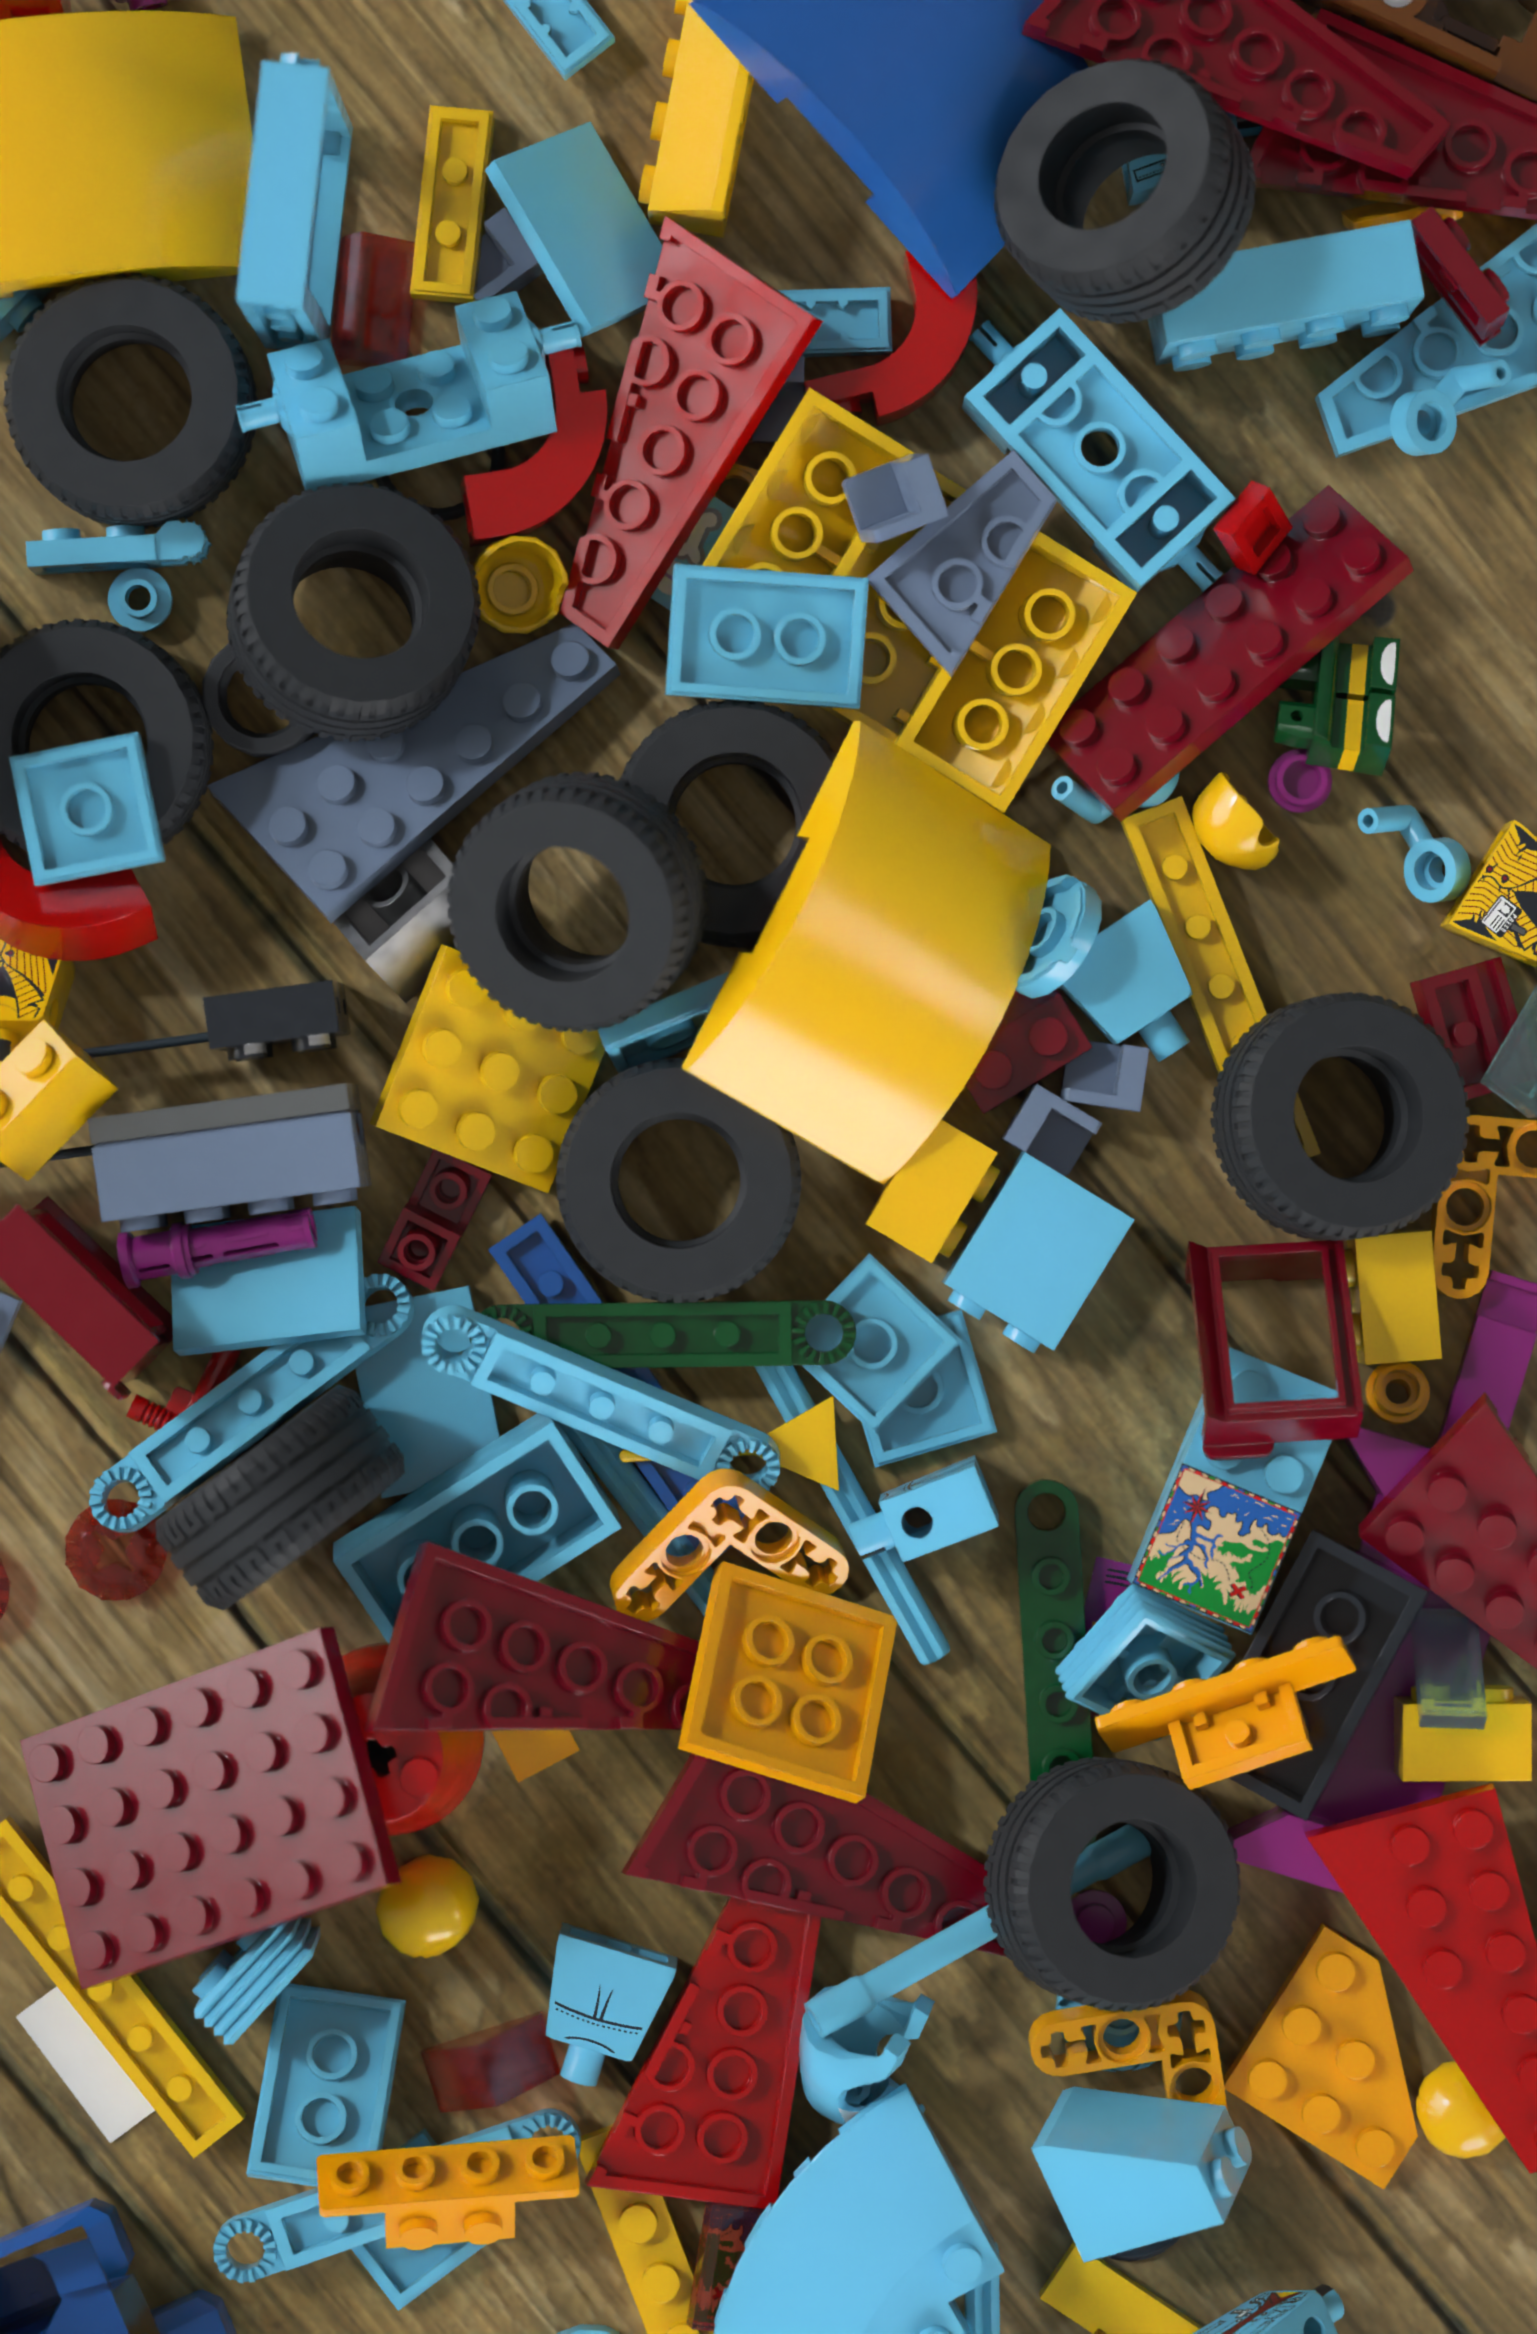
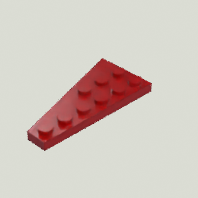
(1456, 1928)
(723, 2072)

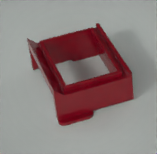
(82, 1294)
(1253, 1427)

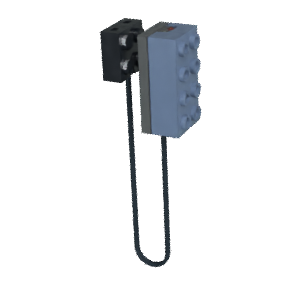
(238, 1147)

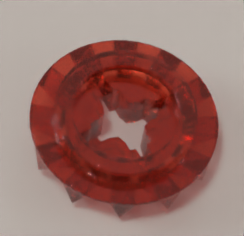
(116, 1580)

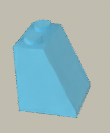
(1139, 2167)

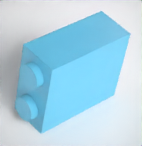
(1036, 1254)

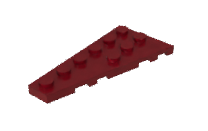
(1261, 65)
(1478, 167)
(1469, 1527)
(521, 1656)
(806, 1853)

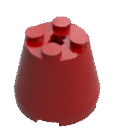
(429, 1767)

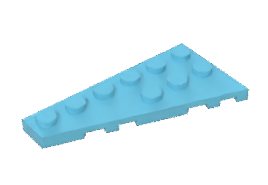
(1420, 355)

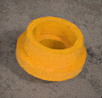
(1411, 1379)

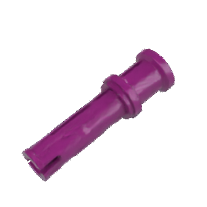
(188, 1249)

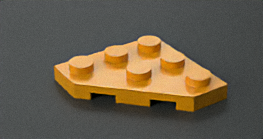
(1331, 2060)

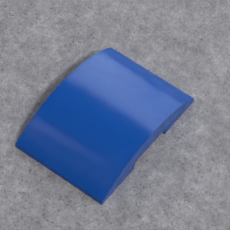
(910, 102)

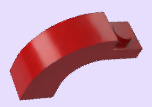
(921, 362)
(539, 489)
(75, 917)

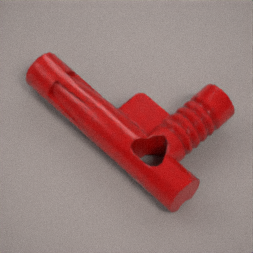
(216, 1371)

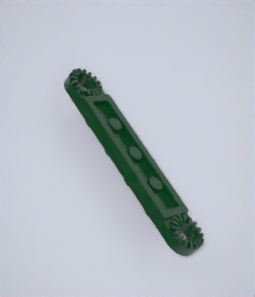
(683, 1332)
(1049, 1628)

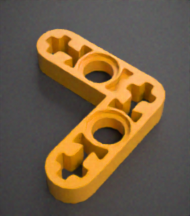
(1481, 1178)
(717, 1530)
(1154, 2042)

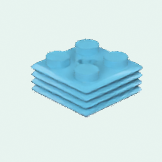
(1141, 1652)
(242, 1986)

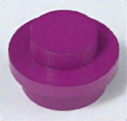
(1298, 785)
(1099, 1915)

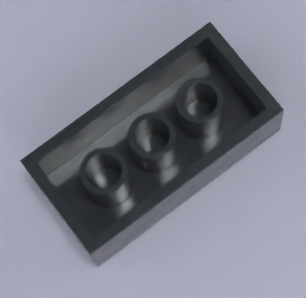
(1331, 1595)

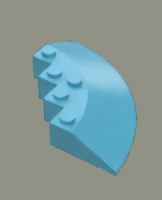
(864, 2238)

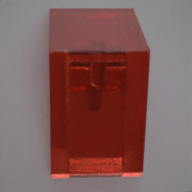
(491, 2064)

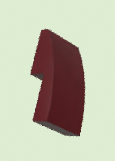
(435, 1219)

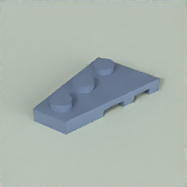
(960, 565)

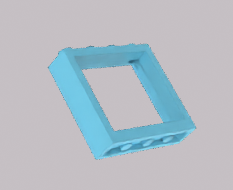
(294, 203)

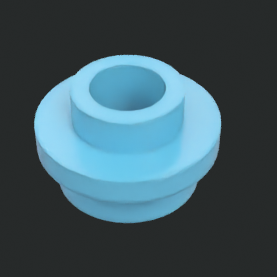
(158, 608)

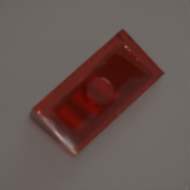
(372, 300)

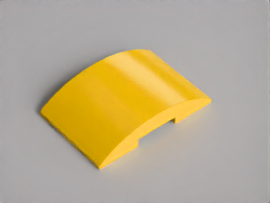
(121, 147)
(1021, 667)
(878, 960)

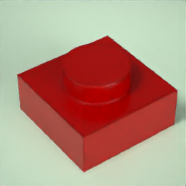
(1253, 527)

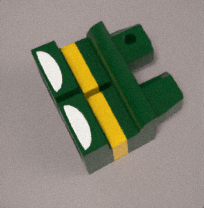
(1349, 707)

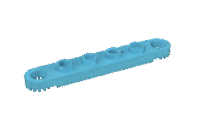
(594, 1397)
(241, 1414)
(298, 2234)

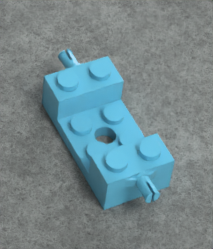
(476, 395)
(1145, 504)

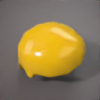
(519, 584)
(1232, 827)
(429, 1907)
(1455, 2115)

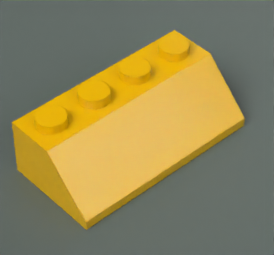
(697, 130)

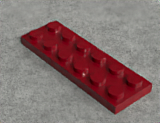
(1226, 654)

